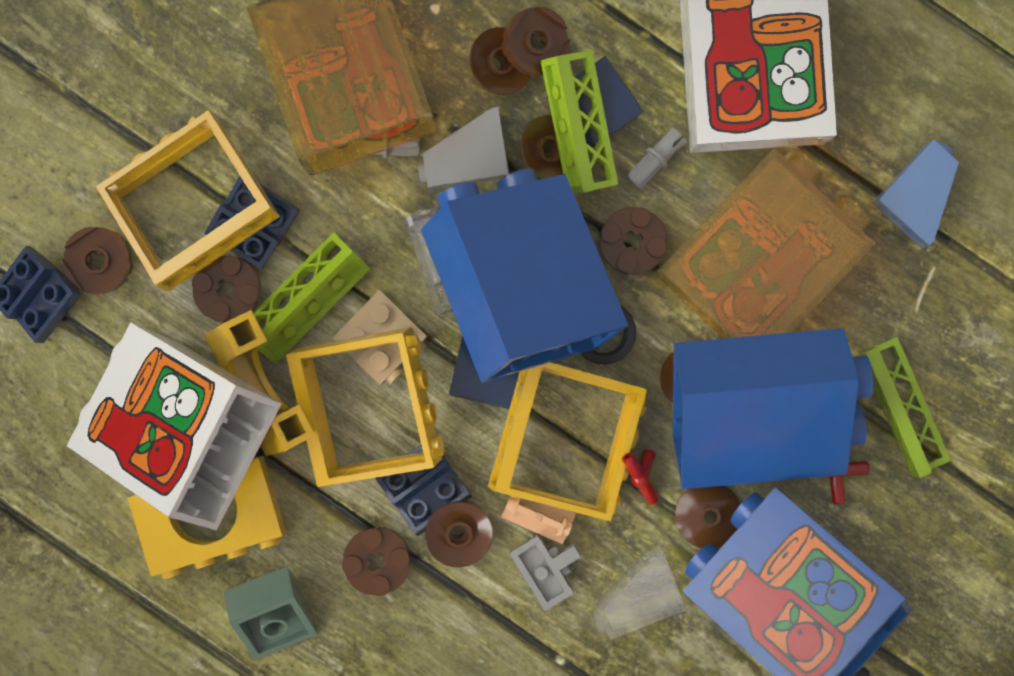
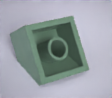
(269, 613)

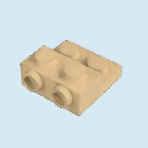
(374, 317)

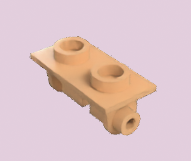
(539, 518)

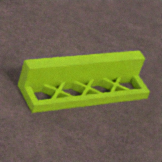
(568, 121)
(308, 301)
(897, 410)

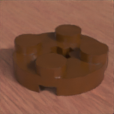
(528, 23)
(78, 256)
(628, 259)
(245, 294)
(356, 561)

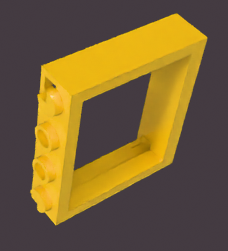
(213, 245)
(310, 399)
(615, 472)

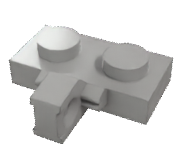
(546, 569)

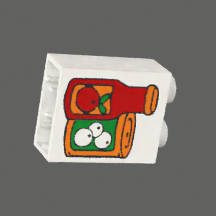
(757, 74)
(173, 427)

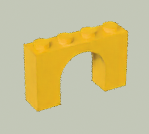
(236, 351)
(170, 547)

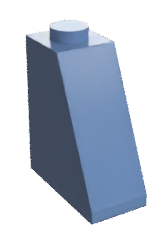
(920, 192)

